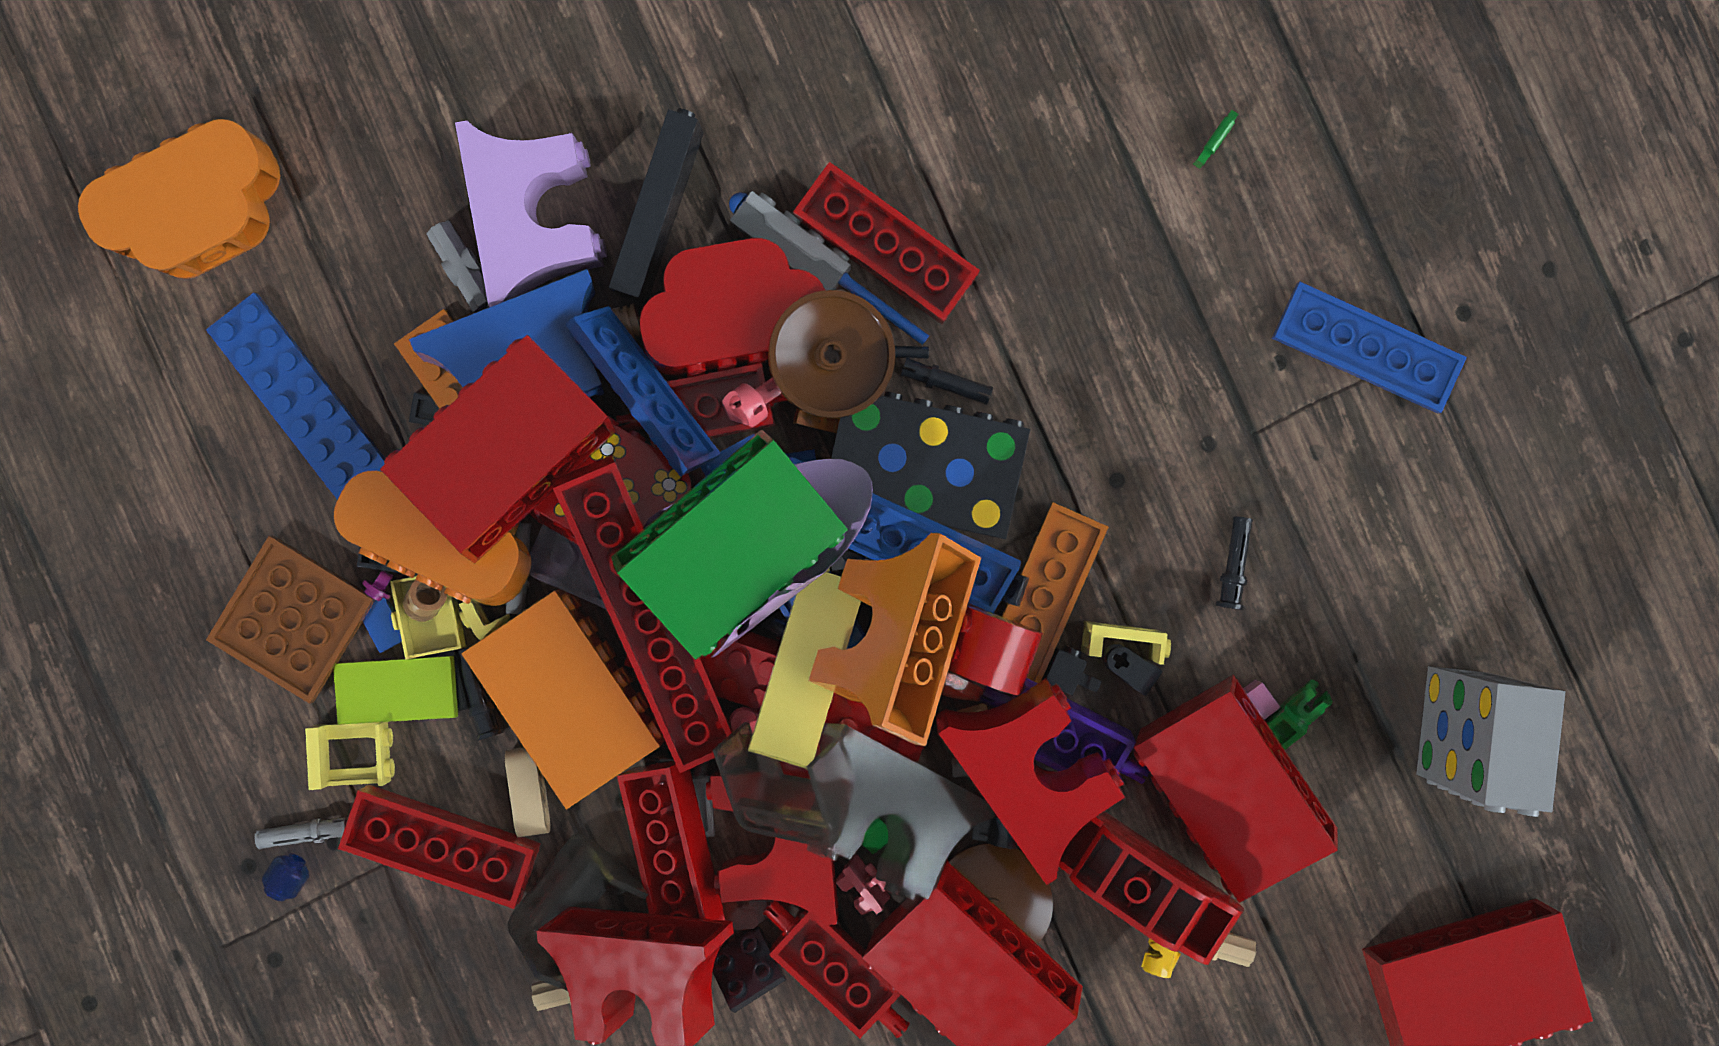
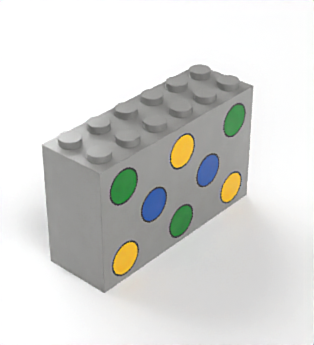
(1491, 739)

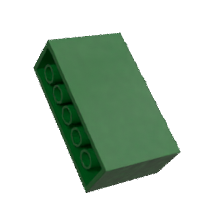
(729, 545)

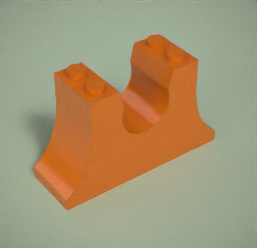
(911, 638)

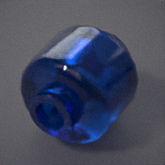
(285, 877)

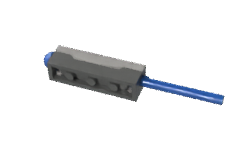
(805, 251)

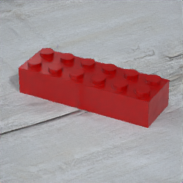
(886, 243)
(670, 841)
(439, 846)

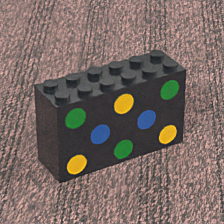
(938, 460)

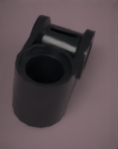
(1134, 670)

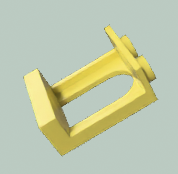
(1095, 632)
(318, 755)

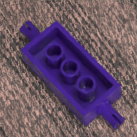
(1081, 737)

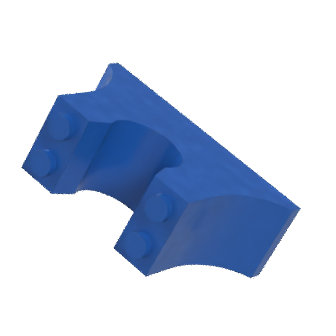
(483, 337)

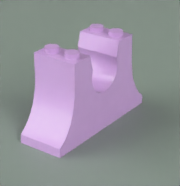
(503, 193)

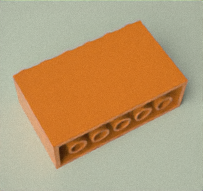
(565, 696)

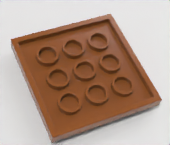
(290, 619)

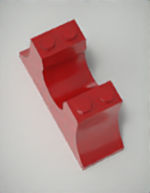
(1033, 804)
(782, 872)
(623, 954)

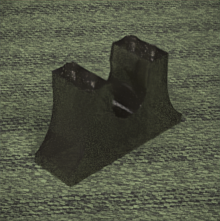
(919, 808)

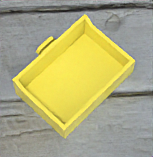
(429, 637)

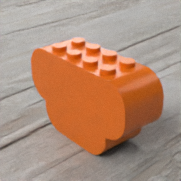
(185, 201)
(391, 528)

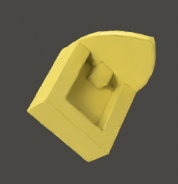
(475, 617)

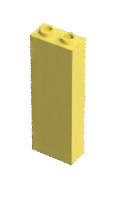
(792, 705)

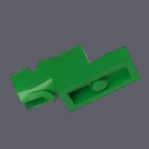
(1294, 716)

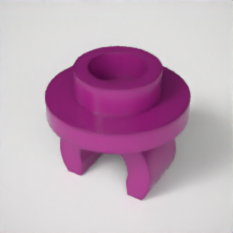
(377, 589)

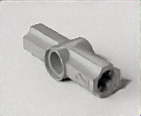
(459, 264)

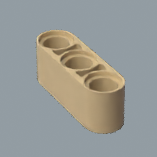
(526, 794)

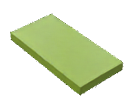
(395, 690)

